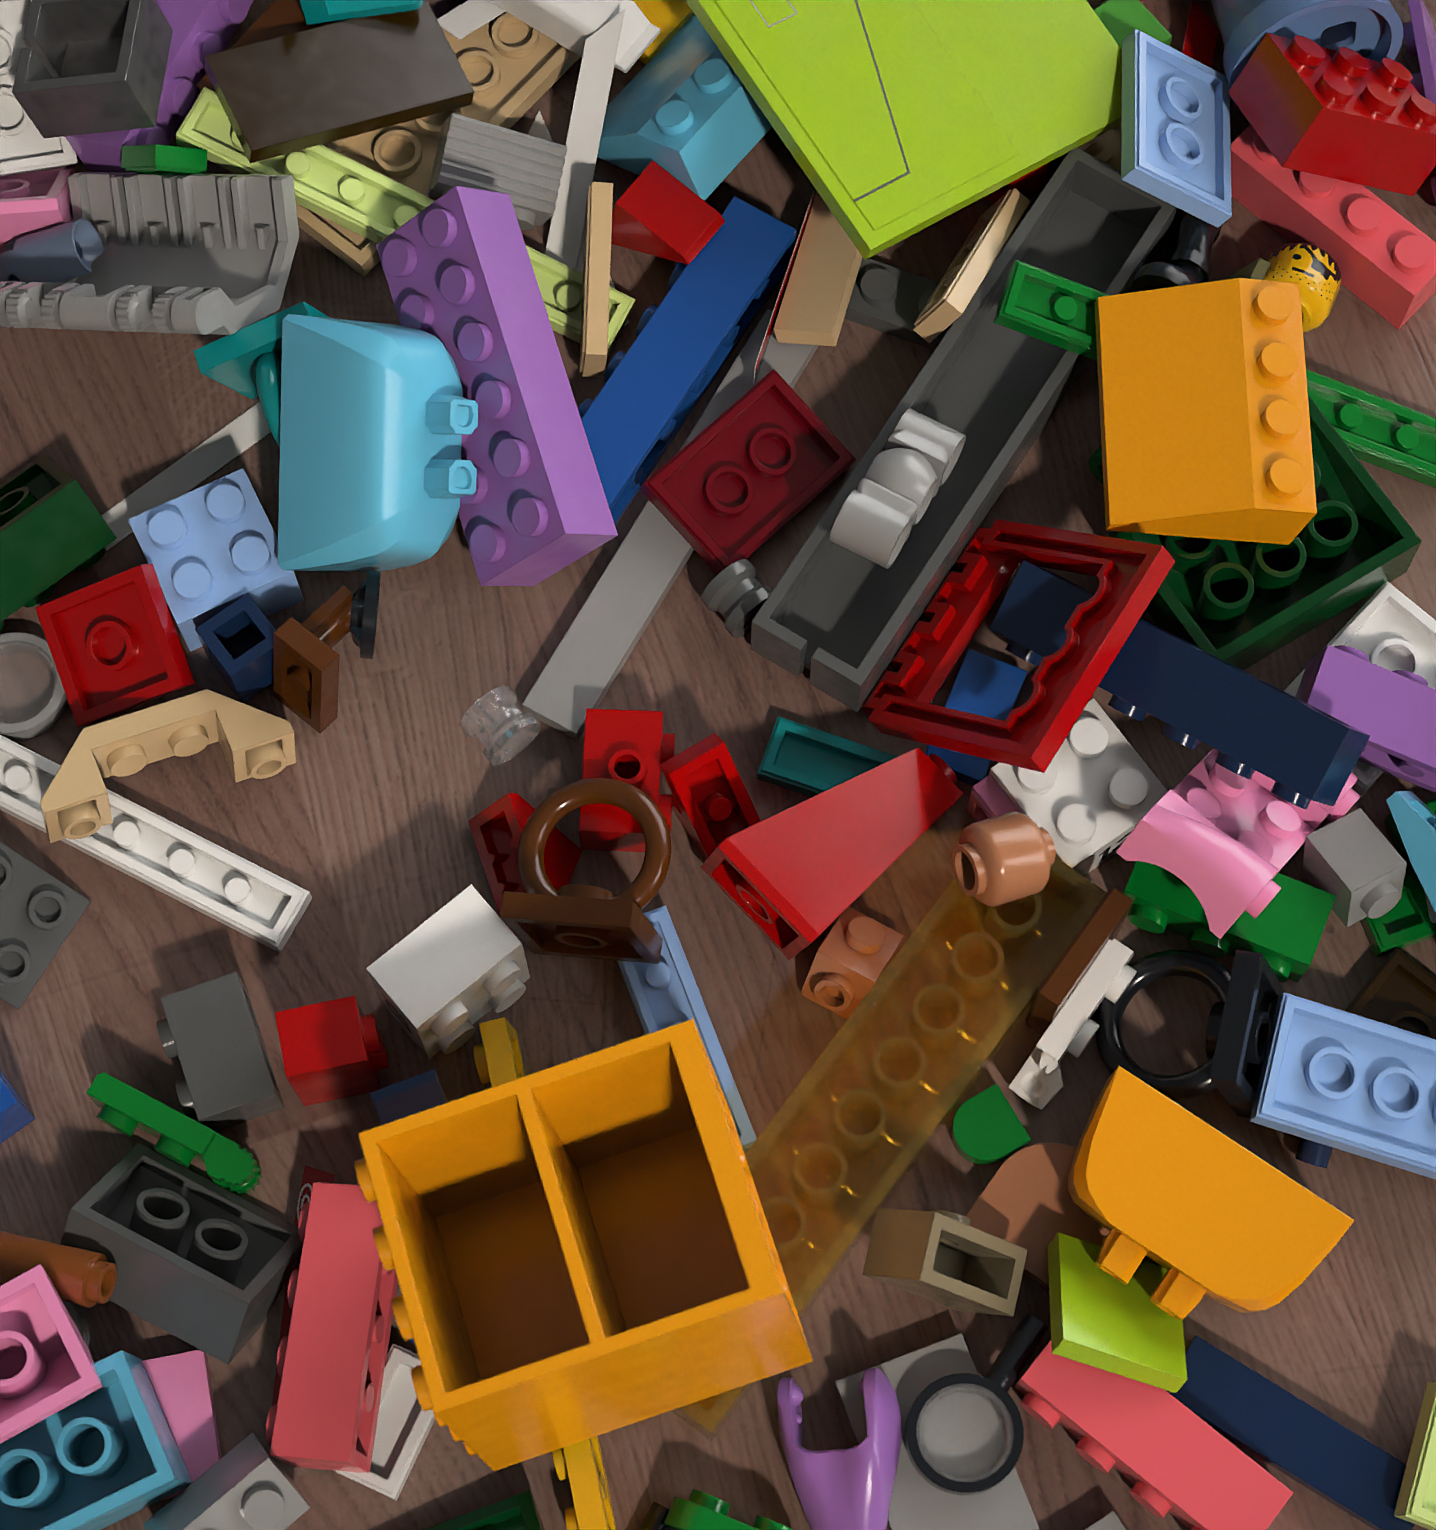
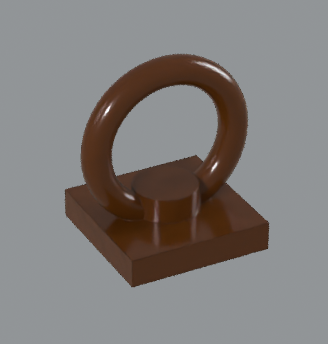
(586, 918)

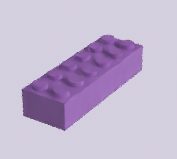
(471, 284)

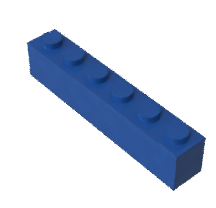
(682, 348)

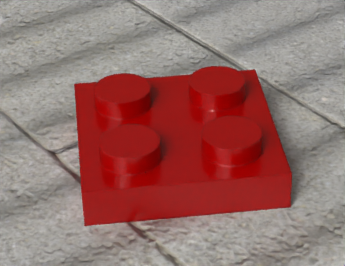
(115, 645)

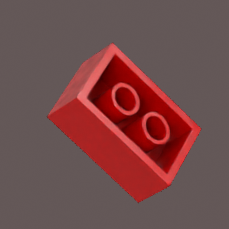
(1338, 114)

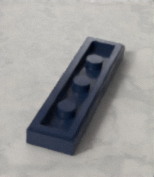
(1293, 1436)

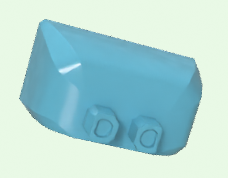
(368, 445)

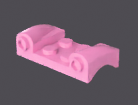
(1228, 837)

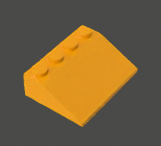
(1205, 411)

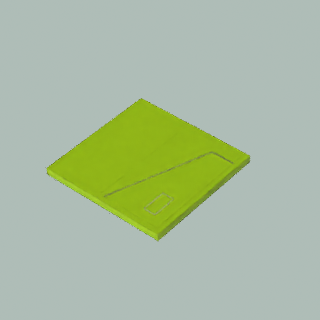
(920, 100)

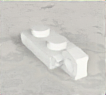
(1072, 1028)

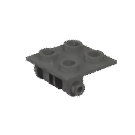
(34, 923)

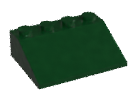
(1260, 596)

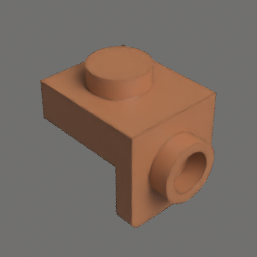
(850, 962)

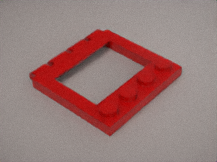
(1063, 682)

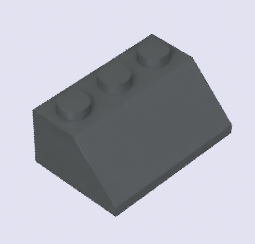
(185, 1250)

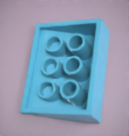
(684, 115)

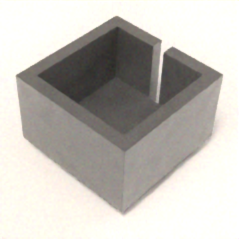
(92, 65)

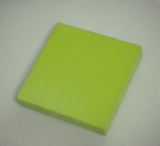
(1110, 1321)

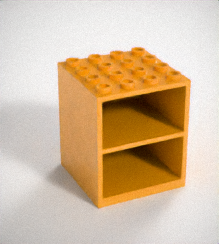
(579, 1249)

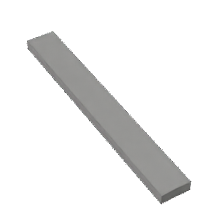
(641, 569)

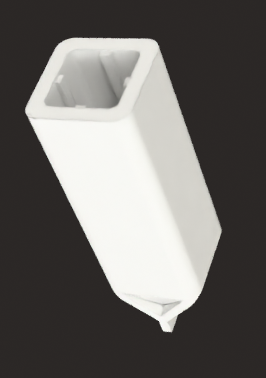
(576, 20)

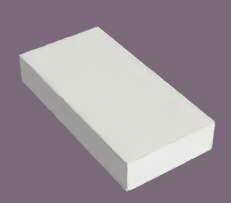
(399, 1429)

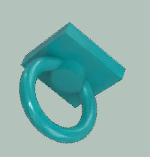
(252, 362)

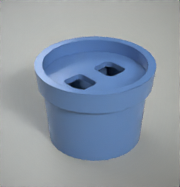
(1361, 25)

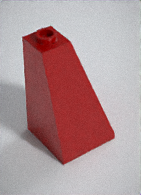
(823, 853)

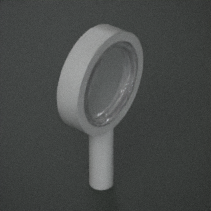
(29, 687)

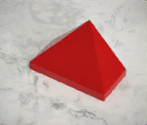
(497, 839)

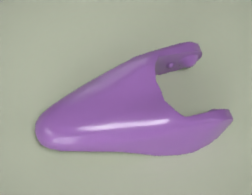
(851, 1484)

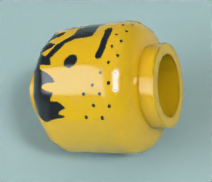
(1317, 278)

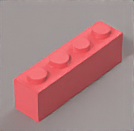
(1375, 247)
(335, 1337)
(1154, 1443)

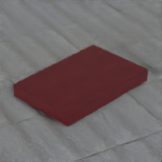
(747, 473)

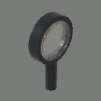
(966, 1426)

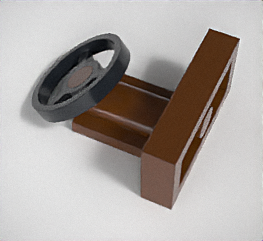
(304, 657)

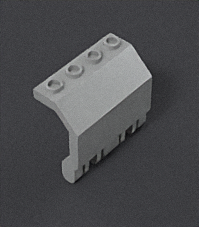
(175, 255)

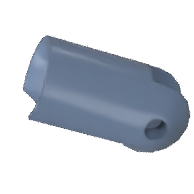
(52, 253)

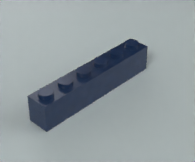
(1194, 694)

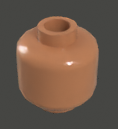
(1003, 859)

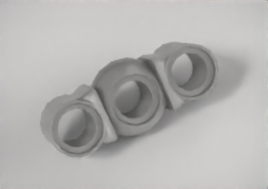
(897, 488)

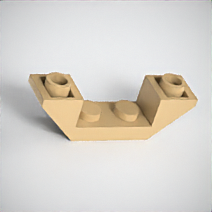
(251, 740)

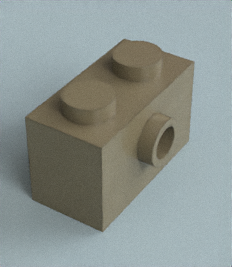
(945, 1260)

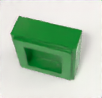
(164, 159)

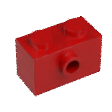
(628, 749)
(331, 1050)

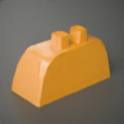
(1194, 1205)

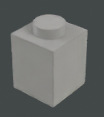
(1356, 866)

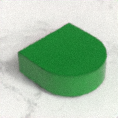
(987, 1128)

